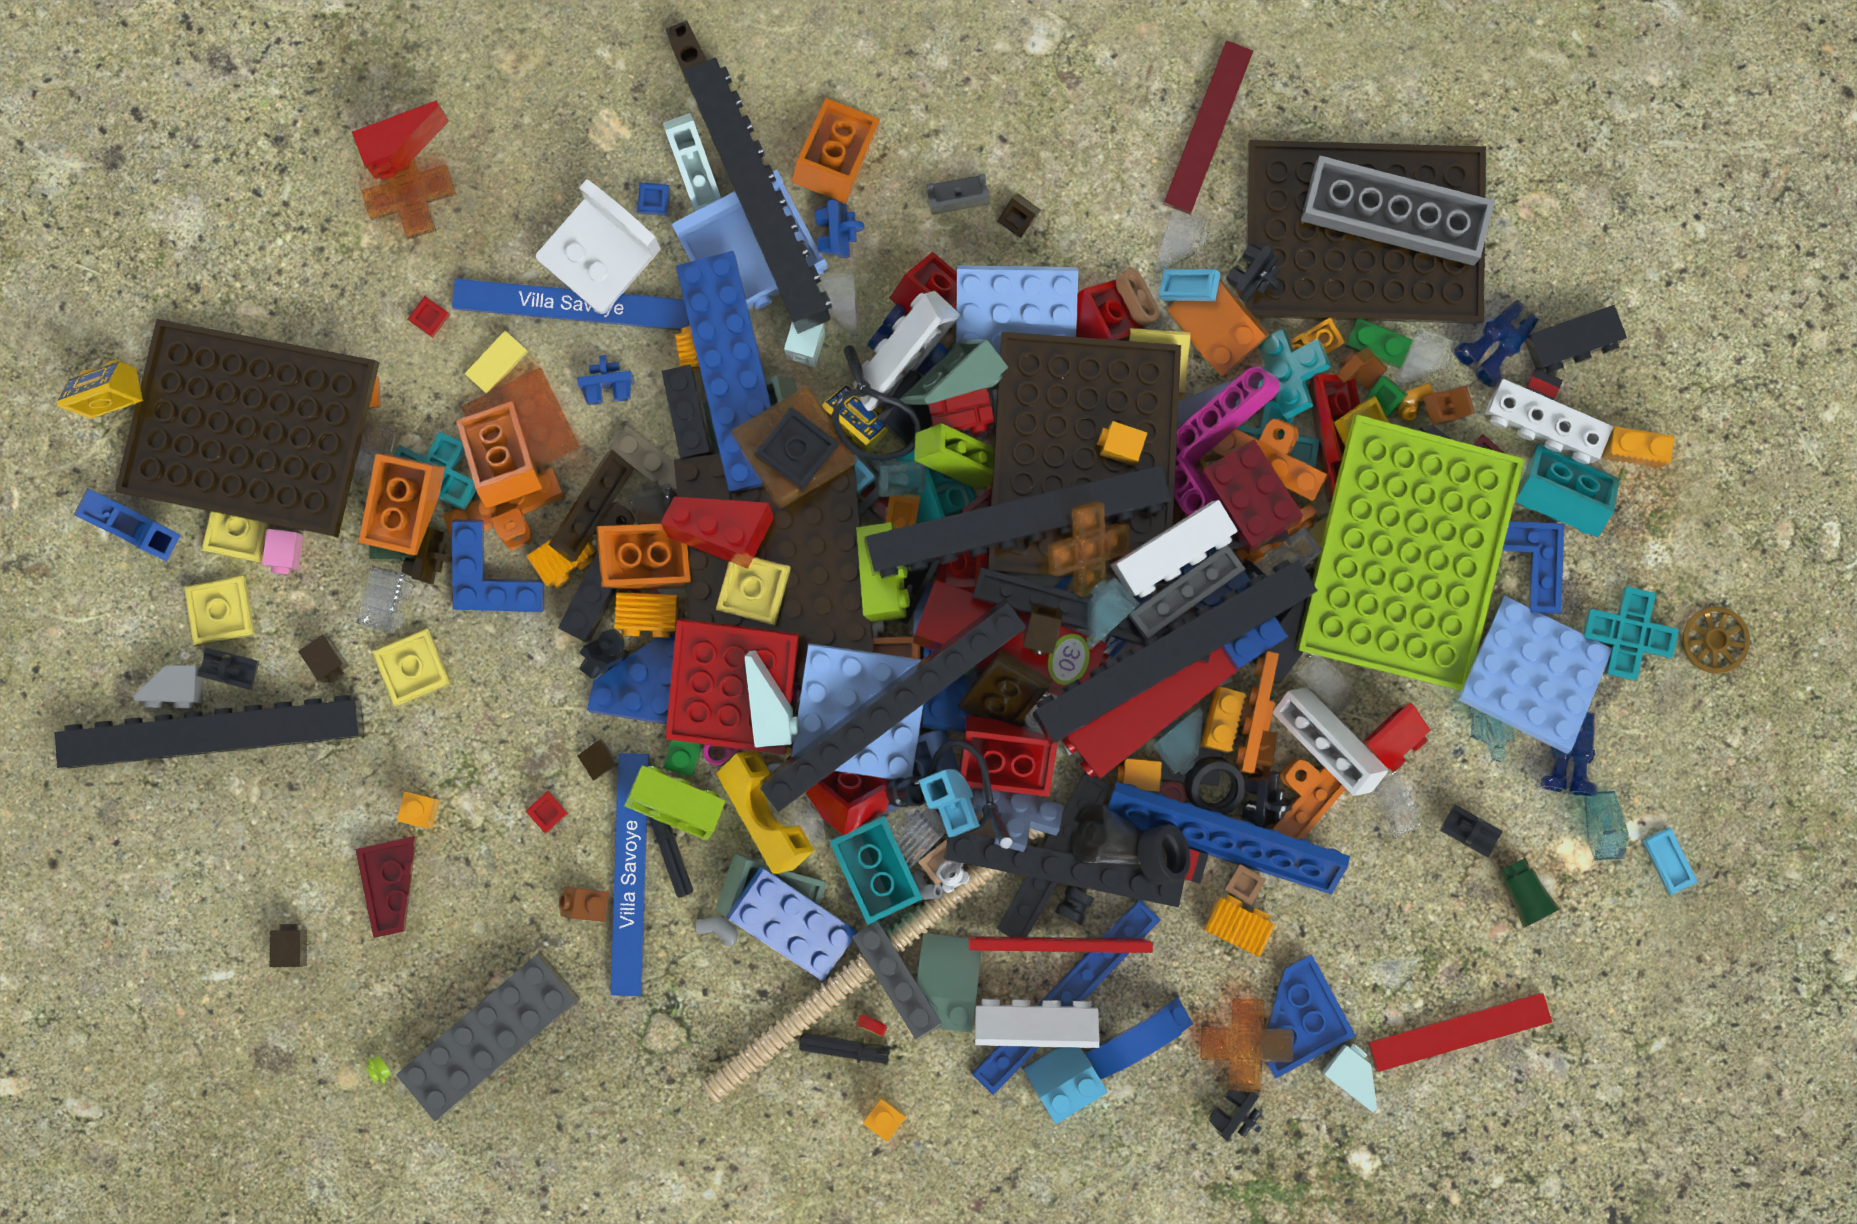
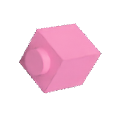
(282, 551)

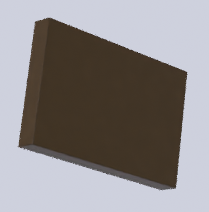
(1004, 690)

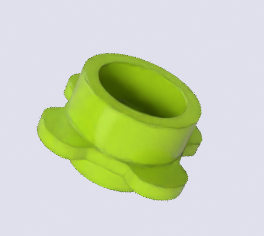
(377, 1069)

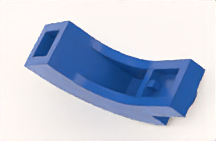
(127, 524)
(1139, 1040)

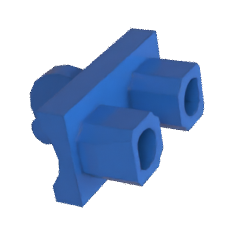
(841, 227)
(593, 385)

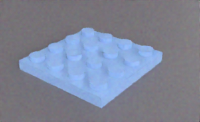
(1015, 301)
(1535, 674)
(840, 682)

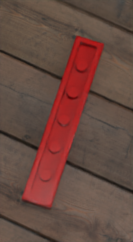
(1060, 944)
(1460, 1032)

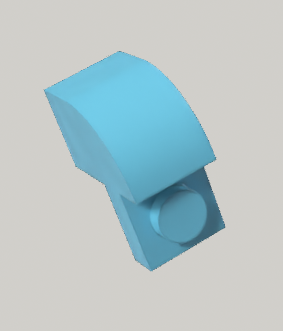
(952, 796)

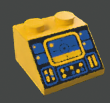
(101, 390)
(857, 420)

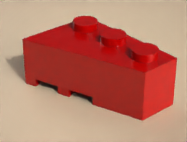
(719, 526)

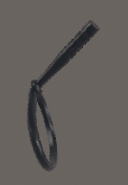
(863, 388)
(990, 809)

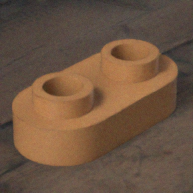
(1137, 297)

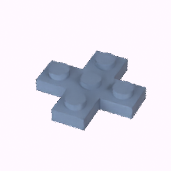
(1021, 813)

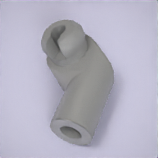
(927, 891)
(720, 926)

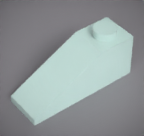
(692, 161)
(770, 710)

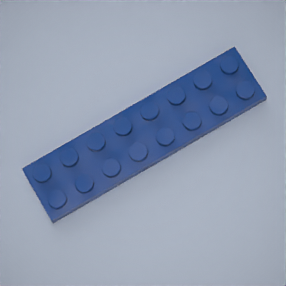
(725, 356)
(1233, 839)

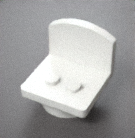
(598, 249)

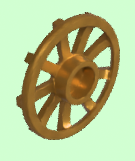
(1715, 640)

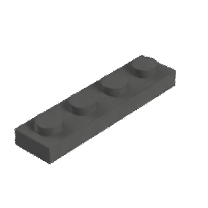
(1186, 592)
(897, 980)

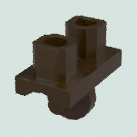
(428, 559)

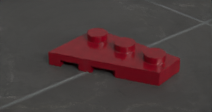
(387, 883)

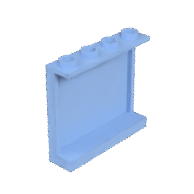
(725, 228)

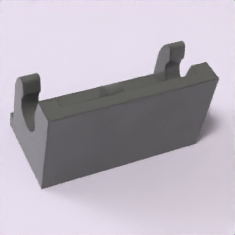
(958, 194)

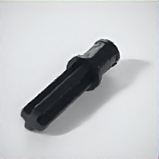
(672, 857)
(844, 1048)

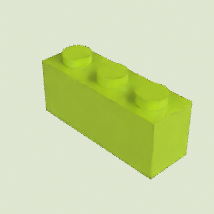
(955, 455)
(880, 597)
(675, 802)

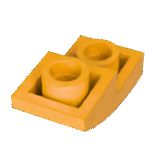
(1325, 332)

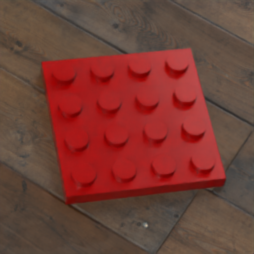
(711, 686)

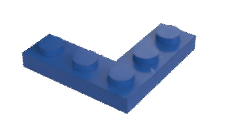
(1546, 547)
(482, 594)

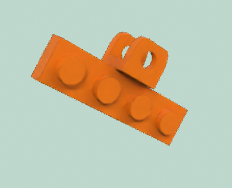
(1293, 472)
(509, 516)
(1257, 712)
(1315, 795)

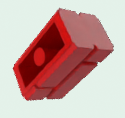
(964, 412)

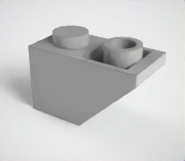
(172, 685)

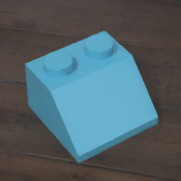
(1065, 1081)

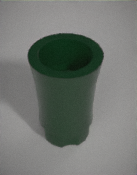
(1527, 893)

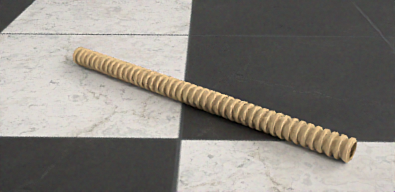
(841, 985)

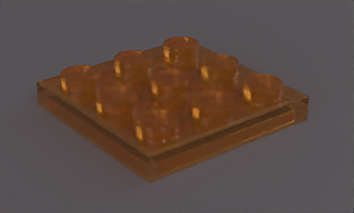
(539, 414)
(754, 432)

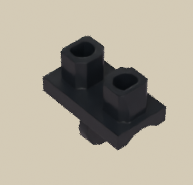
(1258, 276)
(603, 653)
(228, 668)
(1270, 799)
(1470, 830)
(1228, 1123)

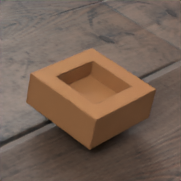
(1244, 884)

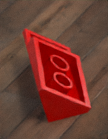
(1330, 402)

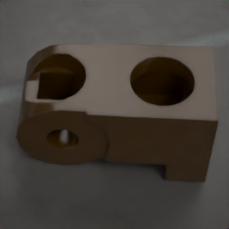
(685, 46)

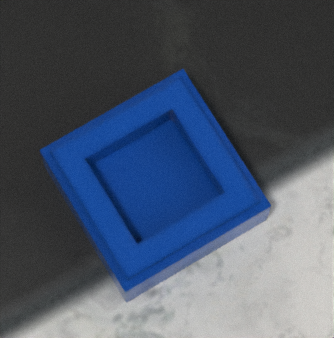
(653, 199)

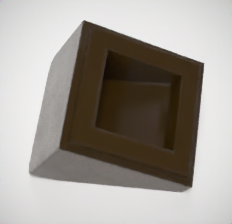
(1018, 215)
(597, 759)

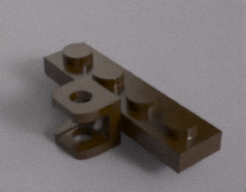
(595, 507)

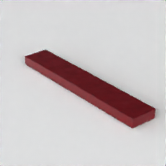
(1208, 127)

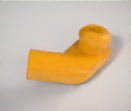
(1408, 407)

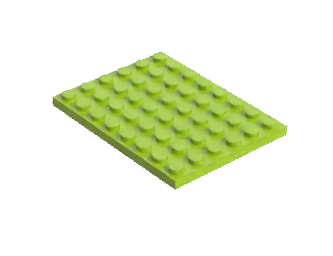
(1410, 553)

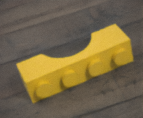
(779, 844)

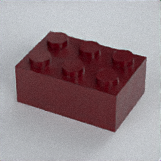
(1251, 495)

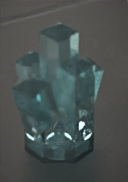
(1491, 732)

